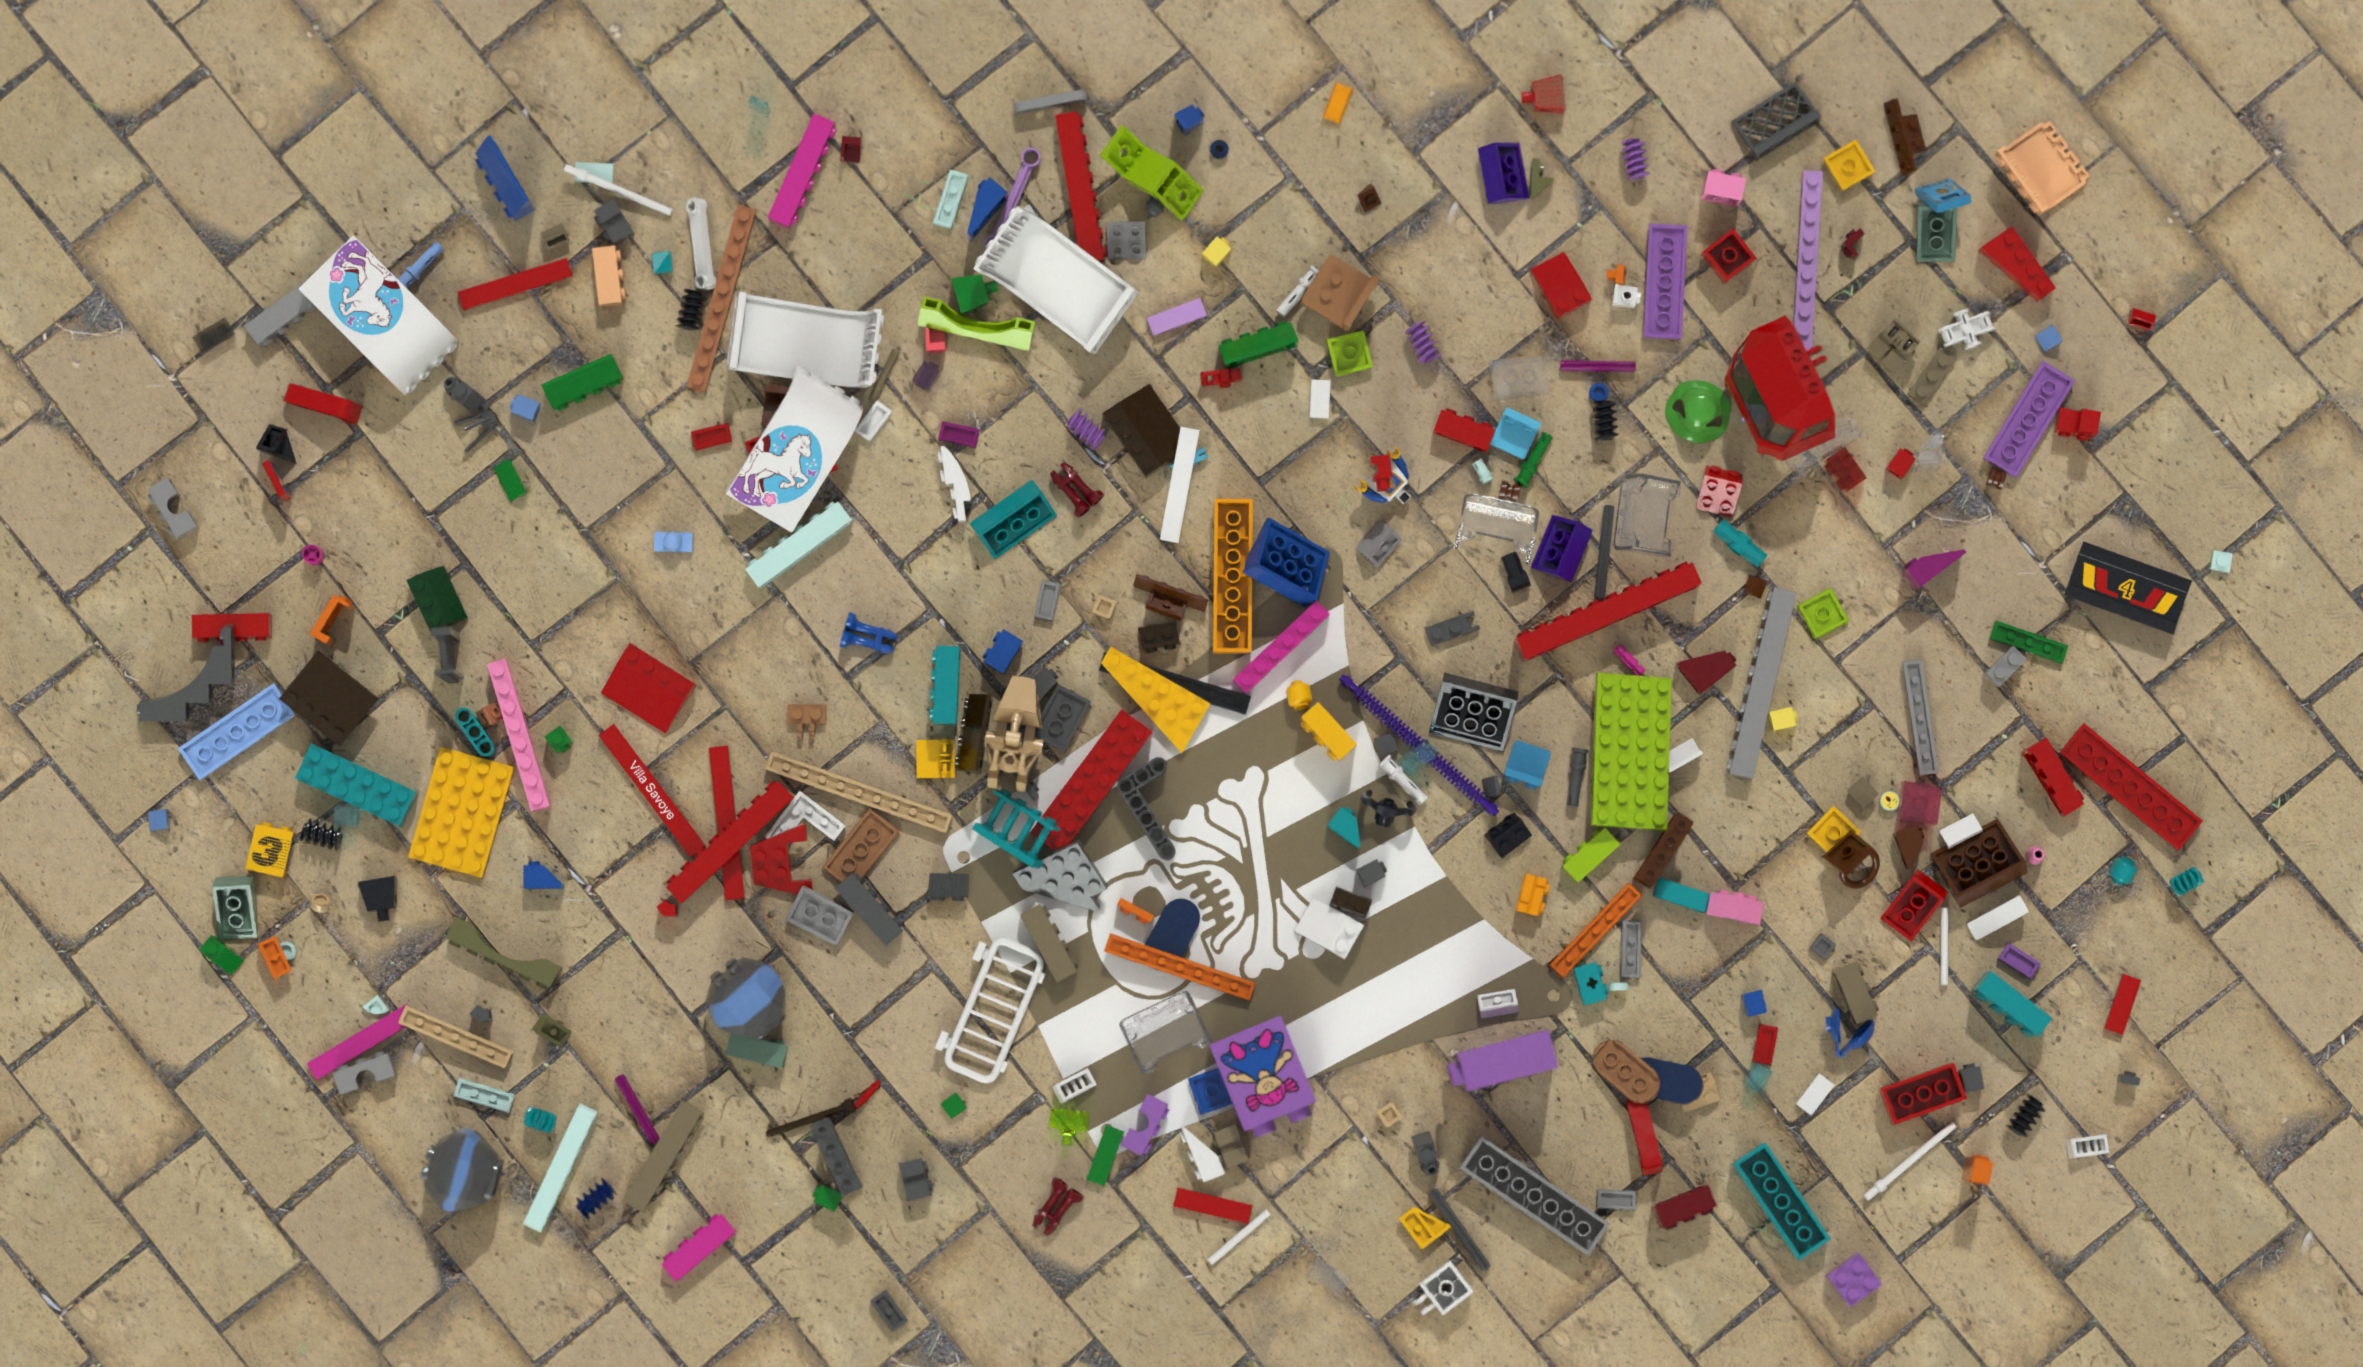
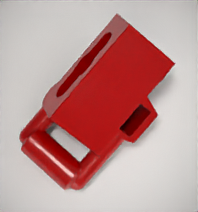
(1221, 377)

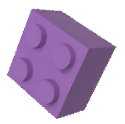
(1853, 1279)

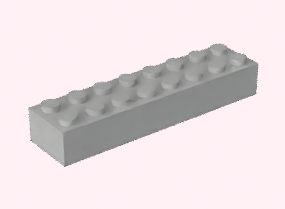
(1534, 1195)

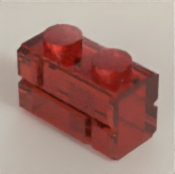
(1845, 470)

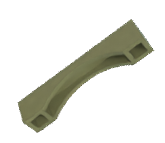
(467, 935)

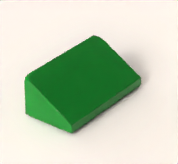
(510, 480)

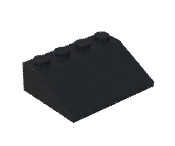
(1473, 711)

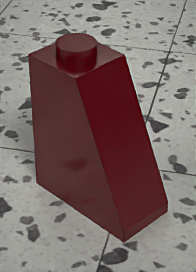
(1706, 669)

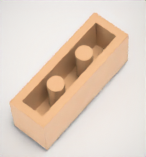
(608, 276)

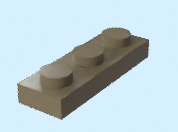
(1931, 376)

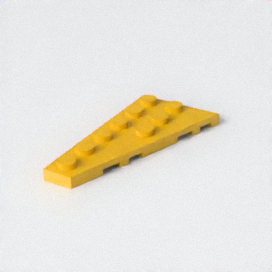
(1165, 702)

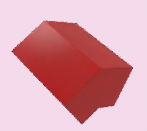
(2143, 316)
(668, 909)

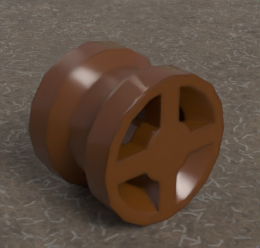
(1996, 478)

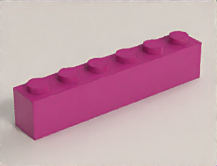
(801, 171)
(1281, 647)

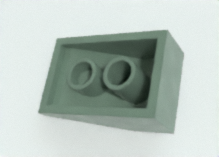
(1935, 234)
(236, 907)

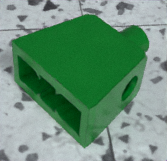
(972, 292)

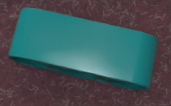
(471, 723)
(1681, 895)

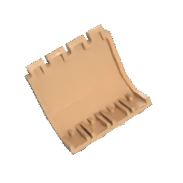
(2042, 167)

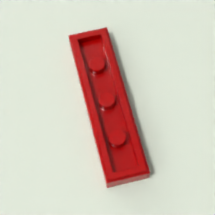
(1212, 1205)

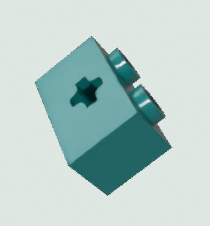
(1586, 992)

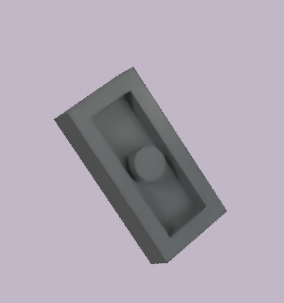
(889, 1310)

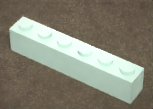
(798, 545)

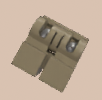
(1895, 343)

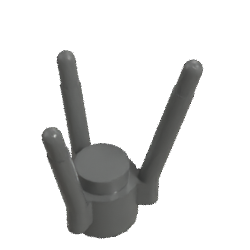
(486, 419)

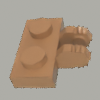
(806, 714)

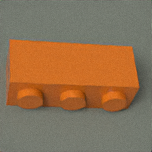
(1977, 1169)

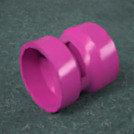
(312, 551)

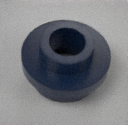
(1219, 155)

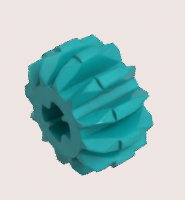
(2186, 881)
(539, 1120)

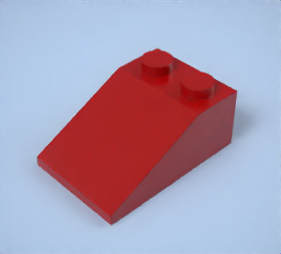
(1561, 285)
(1914, 905)

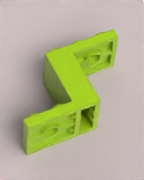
(1151, 172)

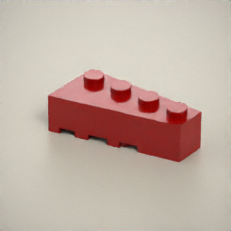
(2017, 262)
(2053, 777)

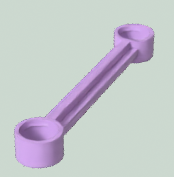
(1016, 191)

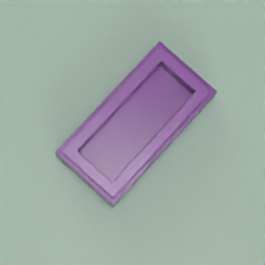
(2019, 961)

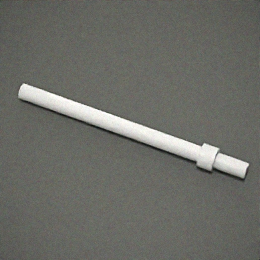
(584, 175)
(1882, 1184)

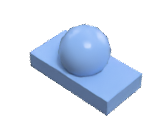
(673, 542)

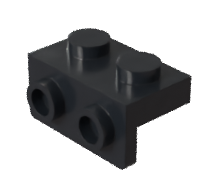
(1508, 834)

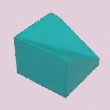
(662, 262)

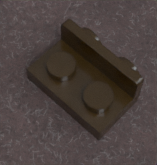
(1159, 636)

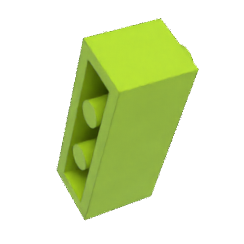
(1590, 854)

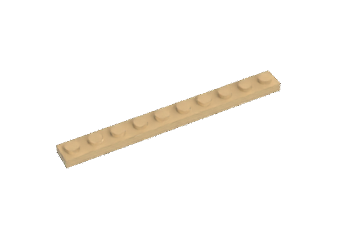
(858, 792)

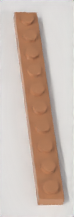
(721, 298)

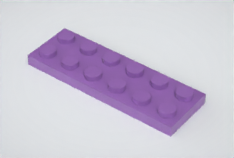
(1665, 281)
(2029, 419)

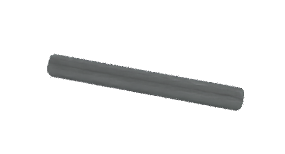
(1604, 552)
(1459, 1229)

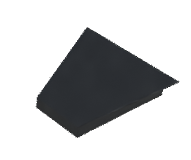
(276, 443)

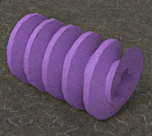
(1635, 158)
(1422, 342)
(1086, 429)

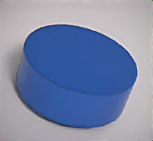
(1598, 392)

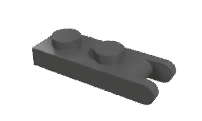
(1450, 629)

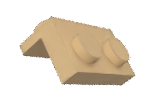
(1708, 1096)

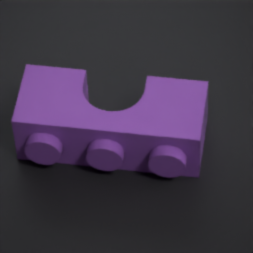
(1139, 1141)

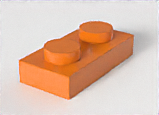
(1142, 915)

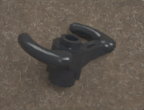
(1386, 809)

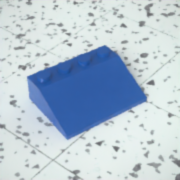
(503, 179)
(1287, 563)

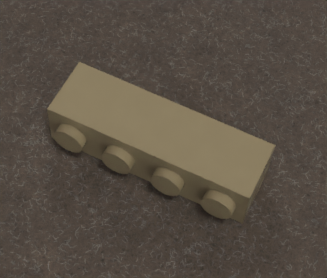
(1048, 942)

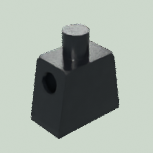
(380, 895)

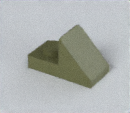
(1538, 183)
(551, 1030)

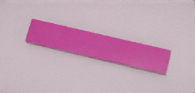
(357, 1044)

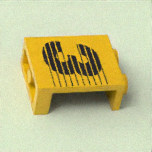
(270, 849)

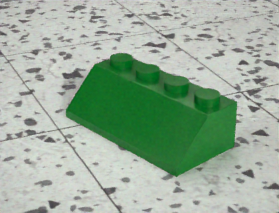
(1258, 345)
(582, 382)

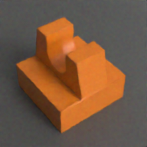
(1618, 275)

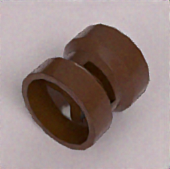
(1508, 491)

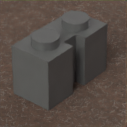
(614, 222)
(915, 1179)

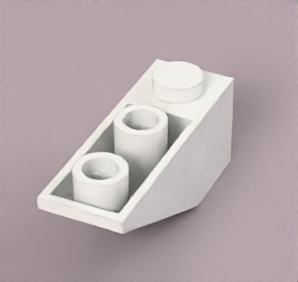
(1206, 1160)

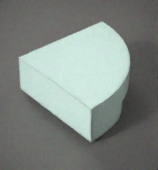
(376, 1006)

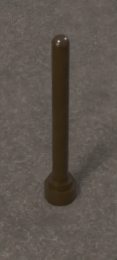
(845, 1107)

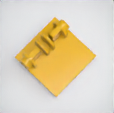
(935, 758)

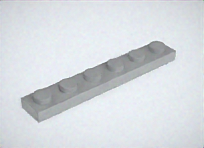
(1920, 717)

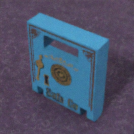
(1935, 193)

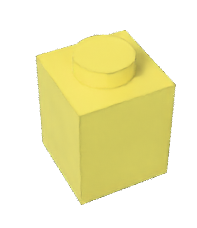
(1217, 251)
(1782, 719)

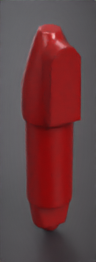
(867, 1094)

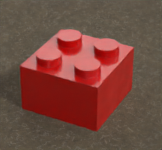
(1728, 256)

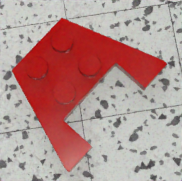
(772, 861)

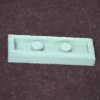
(950, 199)
(484, 1095)

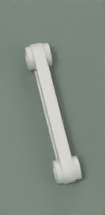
(701, 245)

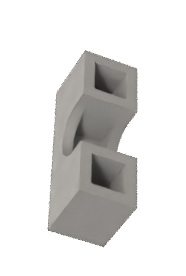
(162, 495)
(348, 1077)

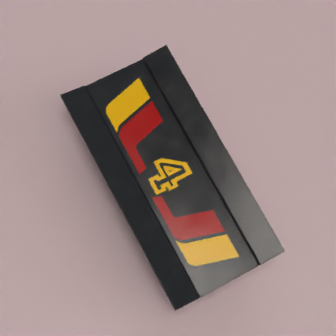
(2127, 587)

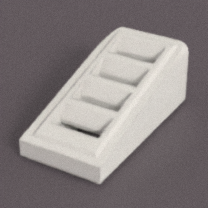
(1060, 1095)
(2075, 1149)

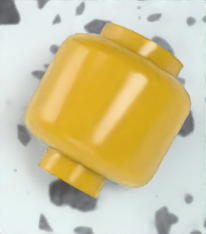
(1299, 695)

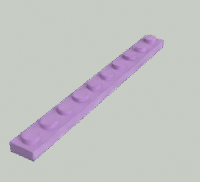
(1807, 256)

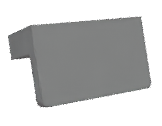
(1379, 543)

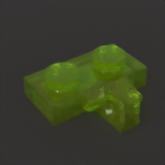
(1068, 1123)

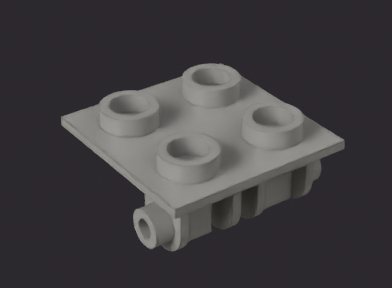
(1126, 240)

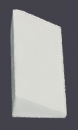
(1497, 1003)

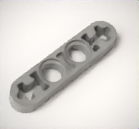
(1050, 101)

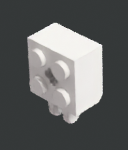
(1442, 1300)

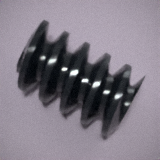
(691, 310)
(1605, 420)
(322, 834)
(2026, 1116)

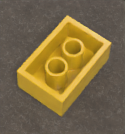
(1327, 732)

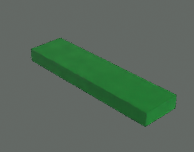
(2028, 642)

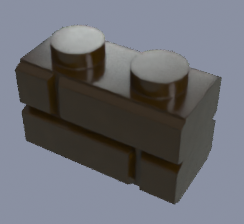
(1350, 902)

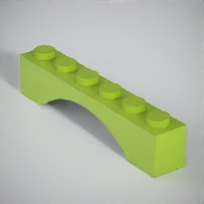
(939, 316)

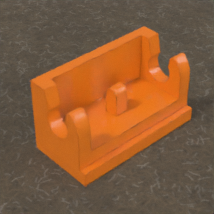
(274, 957)

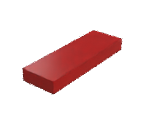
(2122, 1004)

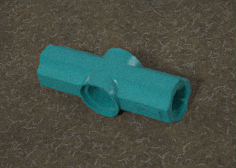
(1740, 543)

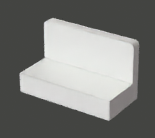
(1683, 754)

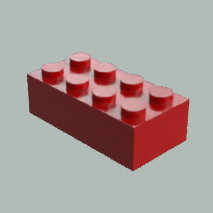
(1922, 1093)

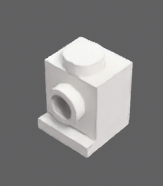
(1618, 296)

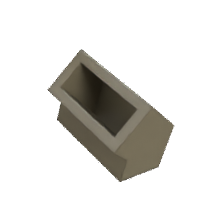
(555, 236)
(1863, 792)

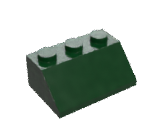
(437, 598)

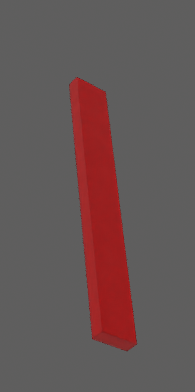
(724, 814)

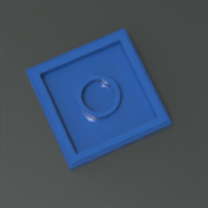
(1209, 1091)

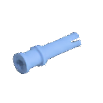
(413, 273)

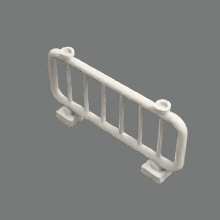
(988, 956)

